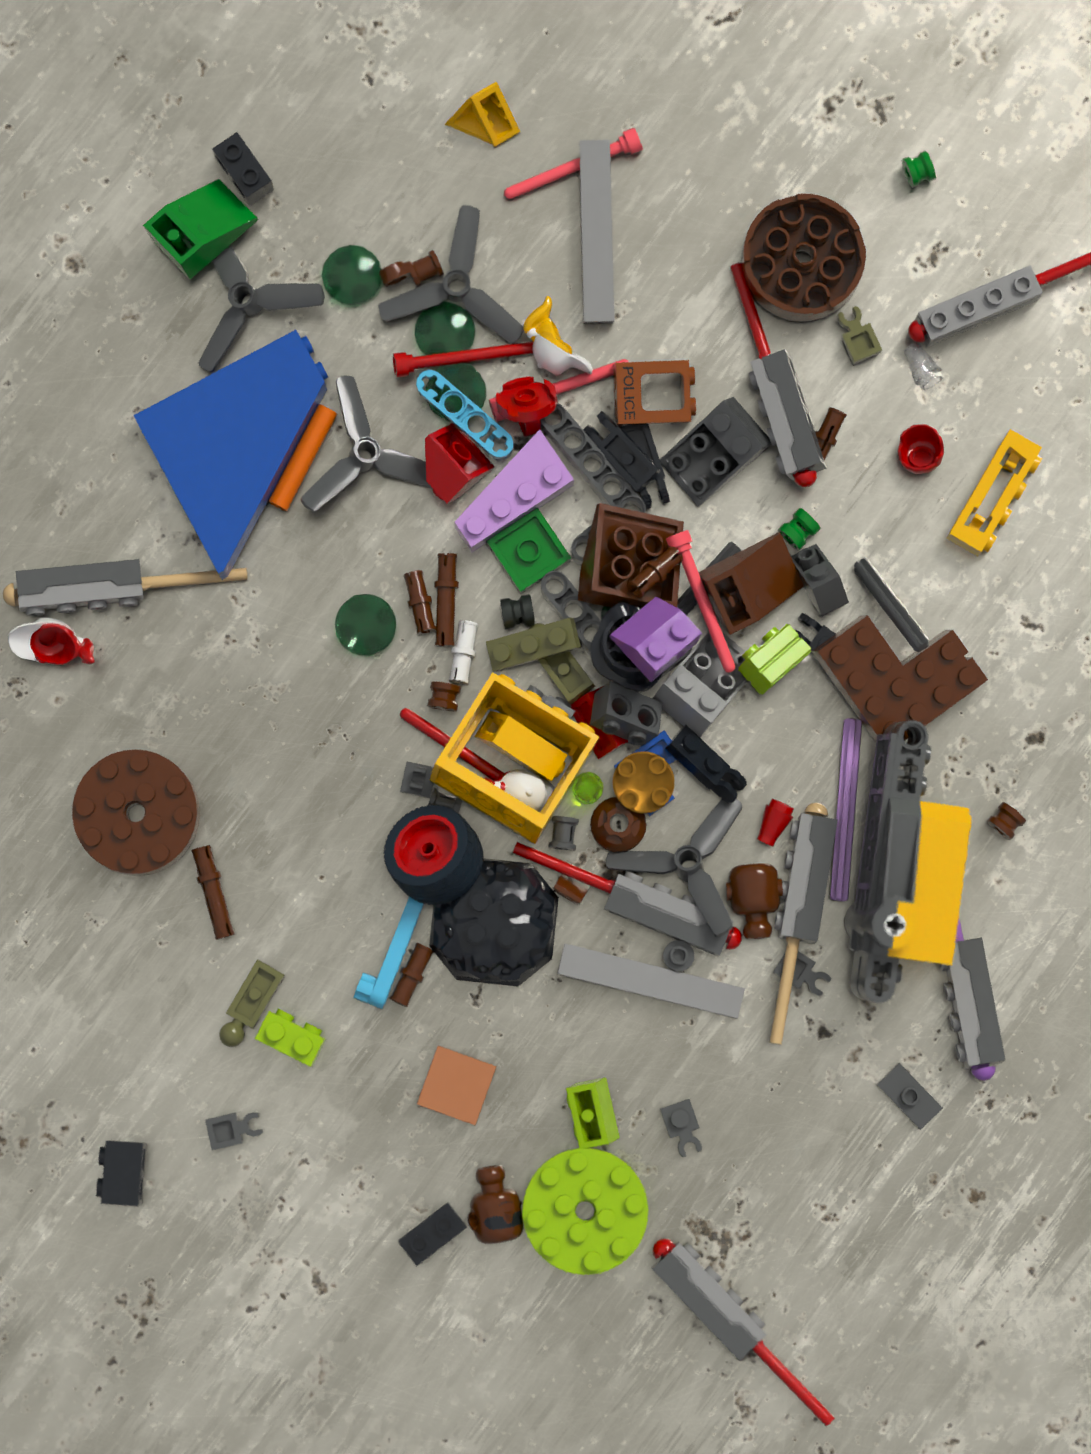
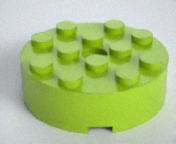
(592, 1243)

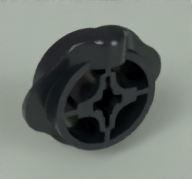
(606, 660)

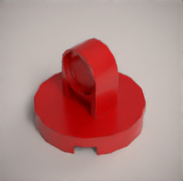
(526, 402)

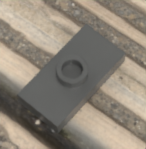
(909, 1096)

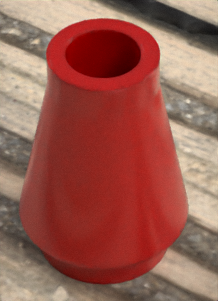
(775, 820)

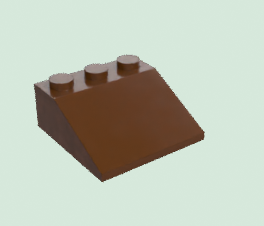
(617, 552)

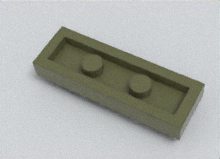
(533, 644)

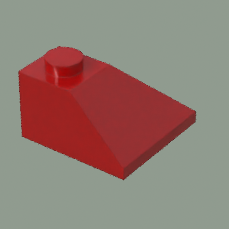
(453, 463)

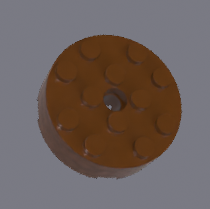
(807, 288)
(104, 806)

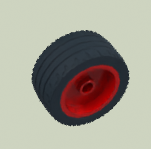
(433, 854)

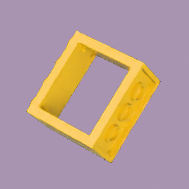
(543, 720)

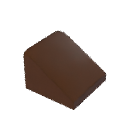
(571, 889)

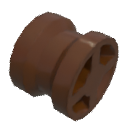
(444, 696)
(1006, 821)

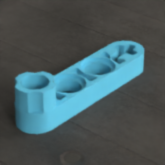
(462, 417)
(376, 990)

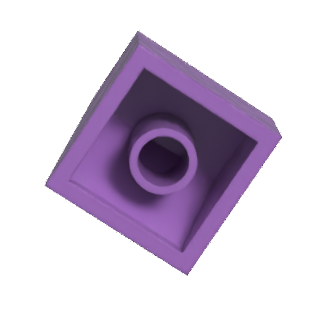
(656, 637)

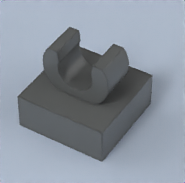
(417, 780)

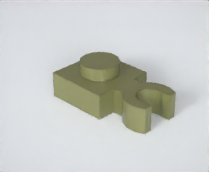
(859, 339)

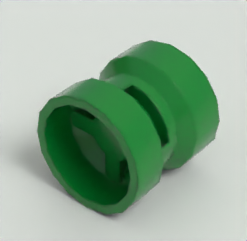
(799, 529)

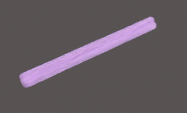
(845, 809)

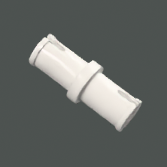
(463, 652)

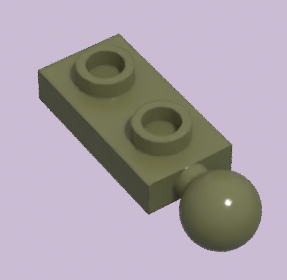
(567, 674)
(250, 1002)

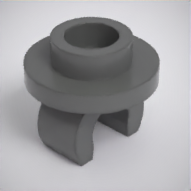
(678, 955)

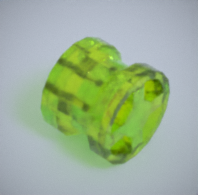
(588, 793)

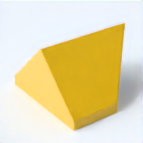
(486, 116)

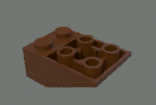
(751, 583)

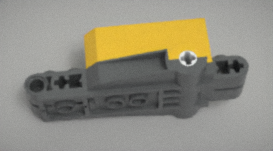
(907, 868)

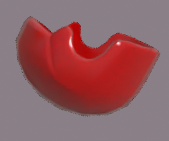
(920, 449)

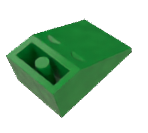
(199, 226)

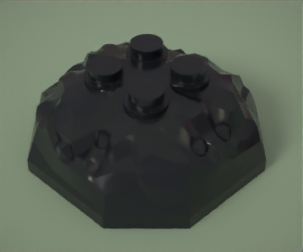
(498, 927)

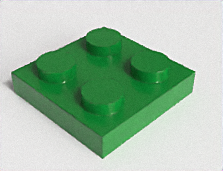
(528, 550)

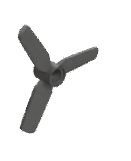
(267, 296)
(475, 300)
(346, 470)
(700, 883)

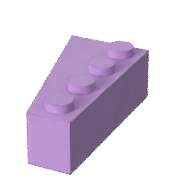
(523, 485)

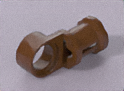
(417, 270)

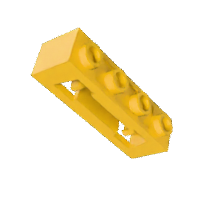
(1019, 450)

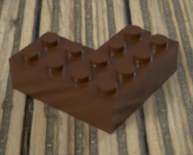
(894, 691)

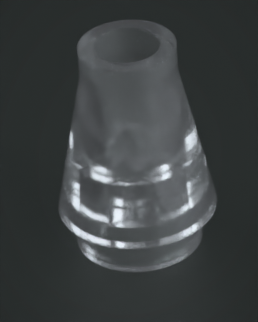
(923, 368)

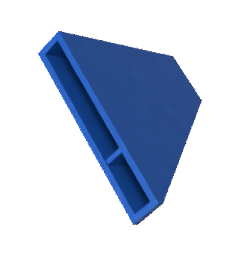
(233, 438)

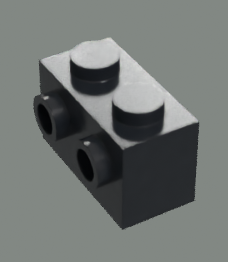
(121, 1173)

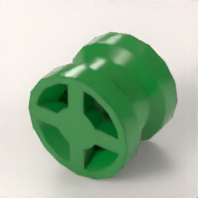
(918, 169)

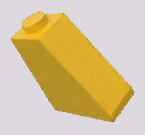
(521, 745)

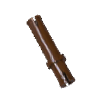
(446, 599)
(212, 891)

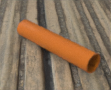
(302, 457)

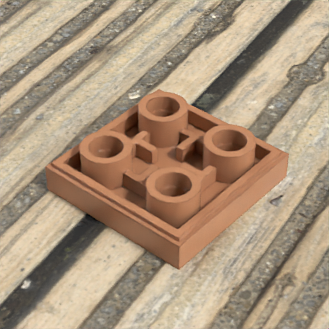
(456, 1085)

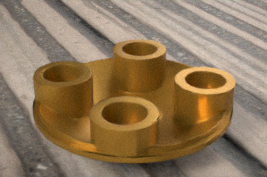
(643, 782)

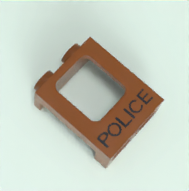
(628, 392)

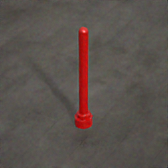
(405, 364)
(442, 739)

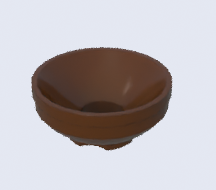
(613, 840)

